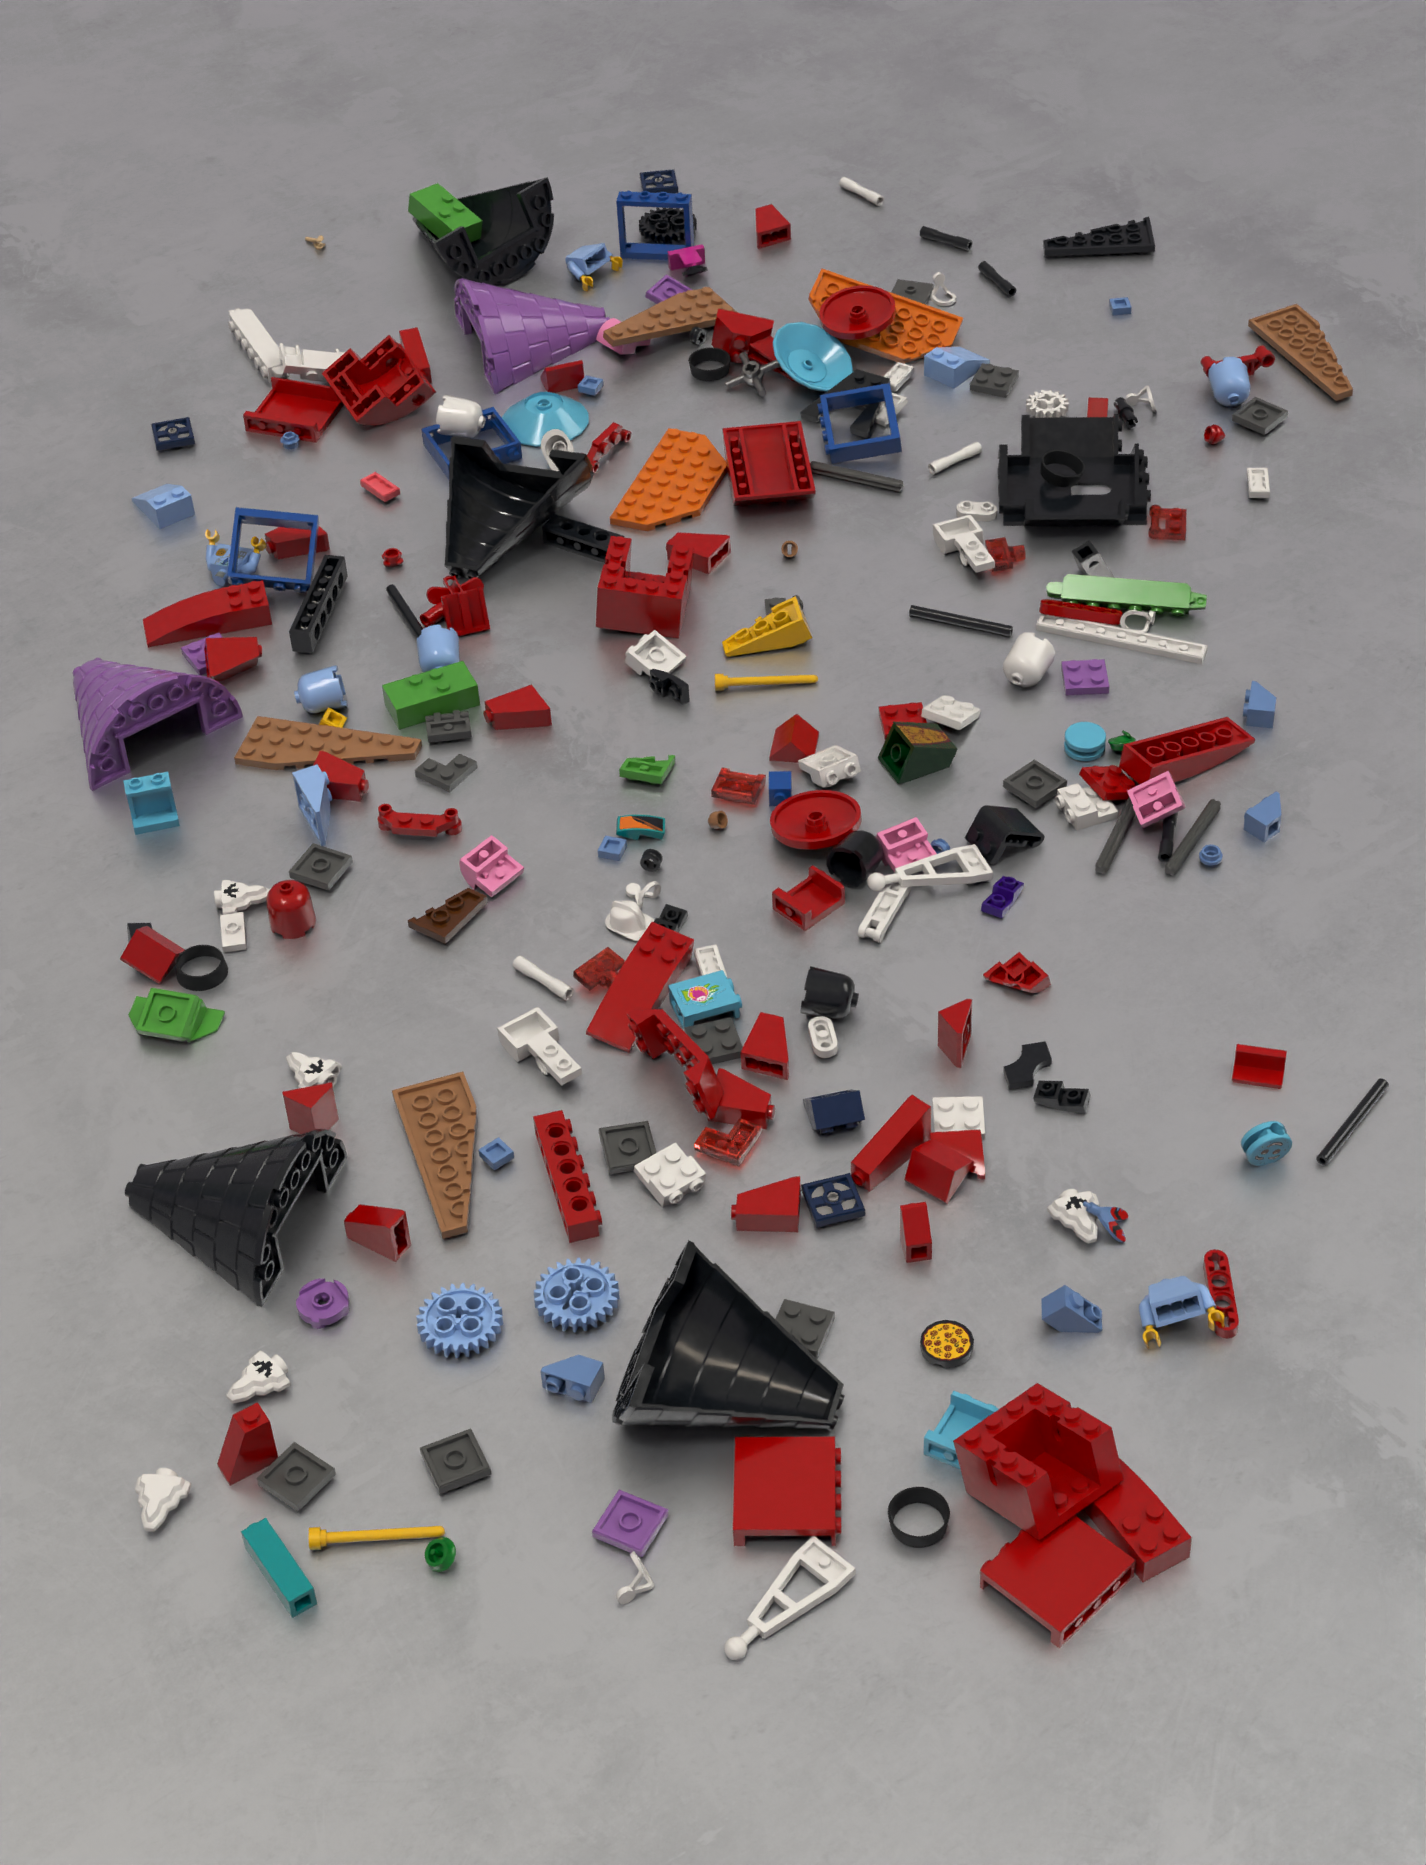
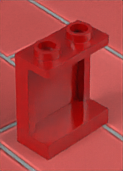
(810, 899)

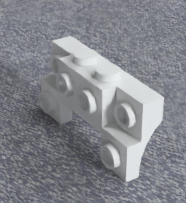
(309, 363)

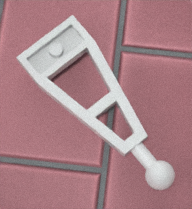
(968, 857)
(820, 1562)

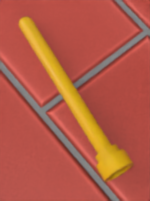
(722, 682)
(320, 1538)

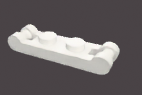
(883, 911)

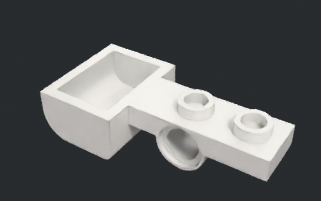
(965, 536)
(538, 1036)

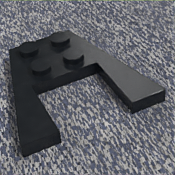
(855, 380)

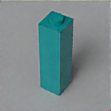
(279, 1567)

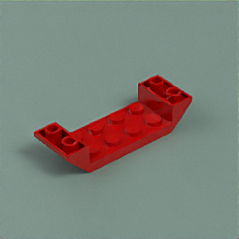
(659, 1034)

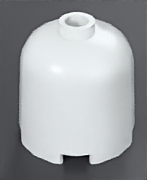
(459, 417)
(1028, 660)

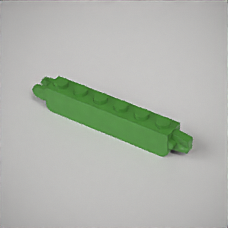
(1127, 594)

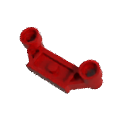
(1253, 362)
(605, 441)
(419, 824)

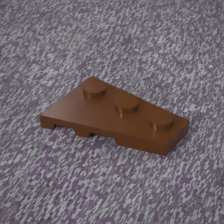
(451, 917)

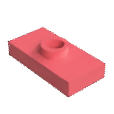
(380, 487)

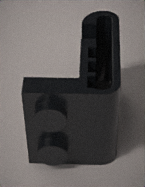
(1001, 827)

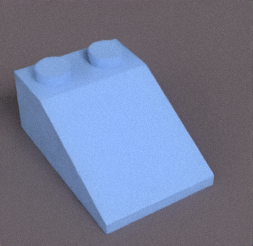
(952, 365)
(165, 504)
(314, 799)

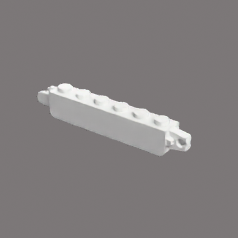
(257, 343)

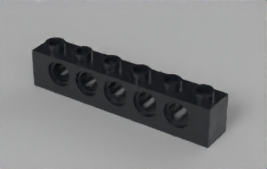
(318, 604)

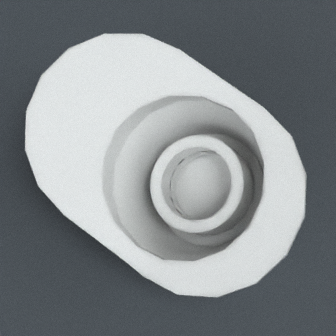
(555, 440)
(627, 920)

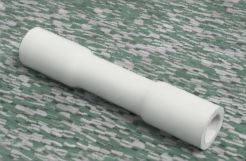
(869, 195)
(944, 462)
(554, 984)

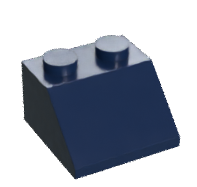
(834, 1110)

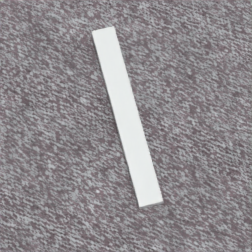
(1123, 638)

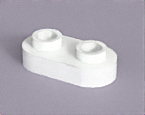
(979, 510)
(823, 1037)

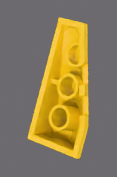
(778, 630)

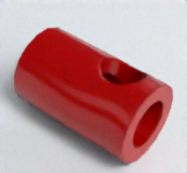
(433, 615)

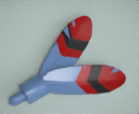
(1108, 1217)

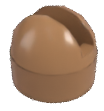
(794, 549)
(718, 820)

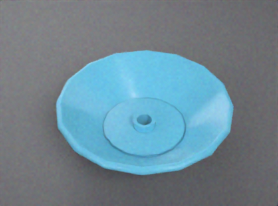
(811, 356)
(543, 412)

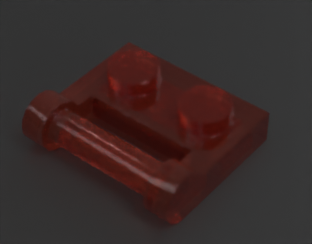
(1174, 523)
(738, 786)

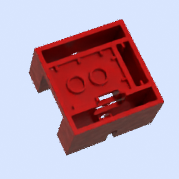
(642, 600)
(1038, 1460)

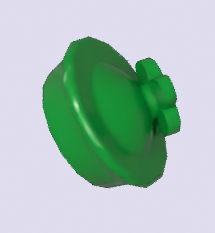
(1118, 742)
(440, 1554)

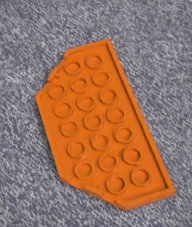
(911, 334)
(672, 482)

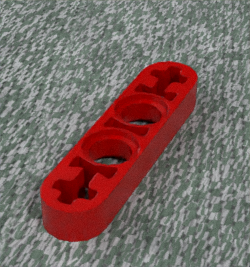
(1080, 611)
(1223, 1293)

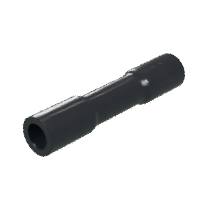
(956, 241)
(1002, 283)
(1166, 843)

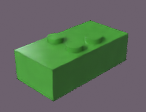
(443, 212)
(430, 692)

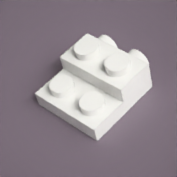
(654, 653)
(830, 766)
(1084, 806)
(670, 1175)

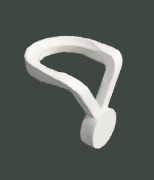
(938, 279)
(1132, 398)
(1150, 619)
(634, 891)
(628, 1593)

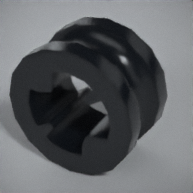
(697, 336)
(648, 865)

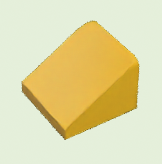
(332, 718)

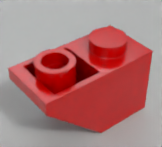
(915, 1232)

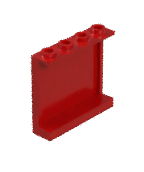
(294, 408)
(786, 1487)
(1061, 1576)

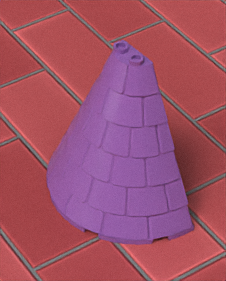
(522, 329)
(126, 698)

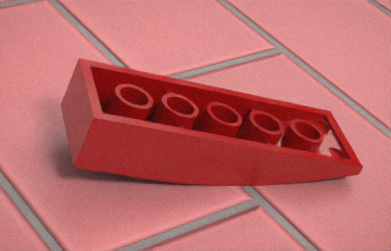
(210, 613)
(1184, 750)
(641, 983)
(1140, 1525)

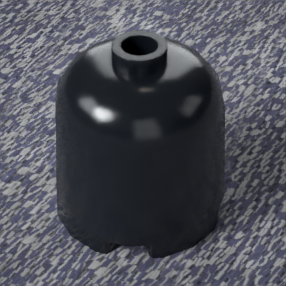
(855, 858)
(828, 994)

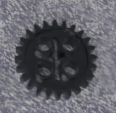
(664, 225)

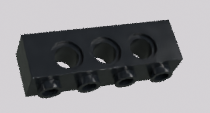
(577, 537)

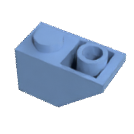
(1260, 706)
(1264, 818)
(1071, 1312)
(574, 1377)

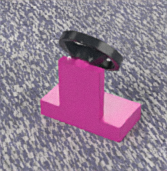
(688, 257)

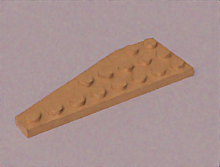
(669, 317)
(1302, 343)
(283, 743)
(441, 1134)

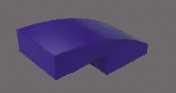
(1003, 896)

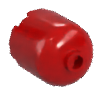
(290, 909)

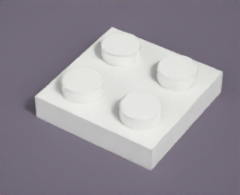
(951, 712)
(958, 1114)

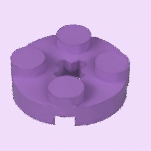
(325, 1314)

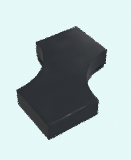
(1021, 1072)

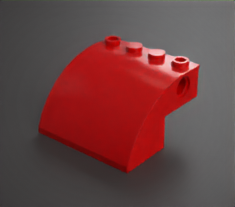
(379, 385)

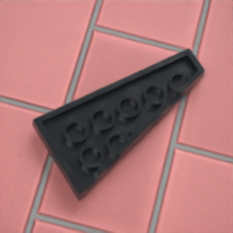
(1104, 240)

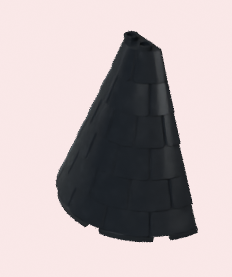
(513, 233)
(500, 503)
(235, 1202)
(721, 1361)

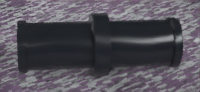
(1125, 412)

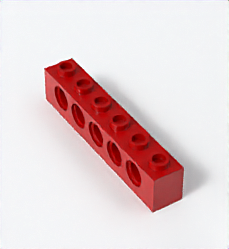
(566, 1176)

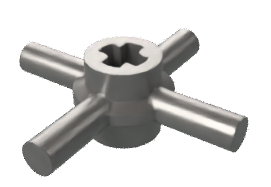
(752, 374)

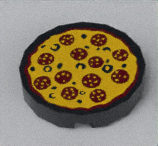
(947, 1343)

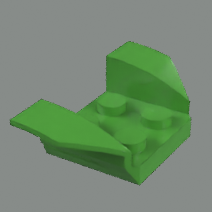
(174, 1016)

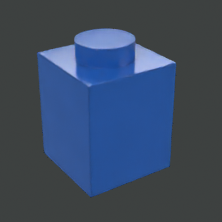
(779, 787)

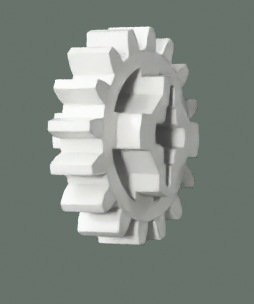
(1047, 404)

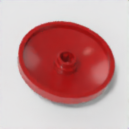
(857, 312)
(815, 819)

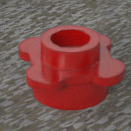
(392, 557)

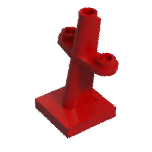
(462, 605)

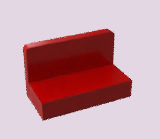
(1259, 1066)

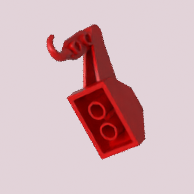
(747, 334)

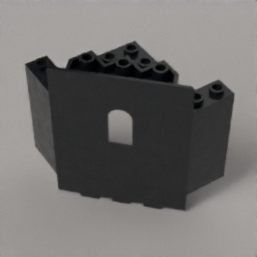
(1032, 501)

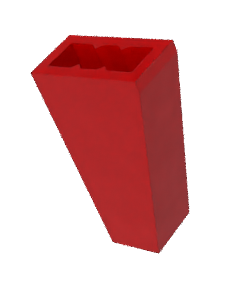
(892, 1144)

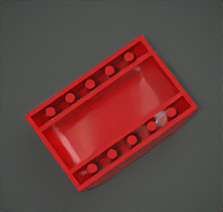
(768, 463)

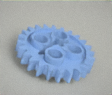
(576, 1294)
(459, 1320)

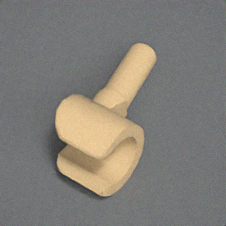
(316, 242)

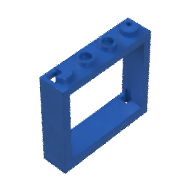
(647, 199)
(862, 448)
(506, 453)
(275, 519)

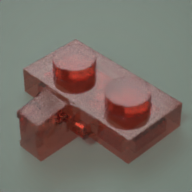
(1004, 554)
(599, 969)

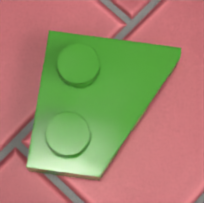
(647, 769)

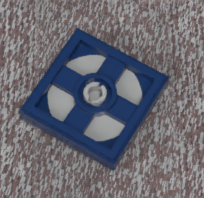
(659, 181)
(173, 434)
(833, 1200)

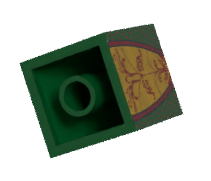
(916, 750)

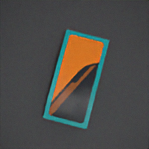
(633, 825)

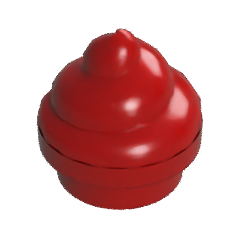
(1213, 434)

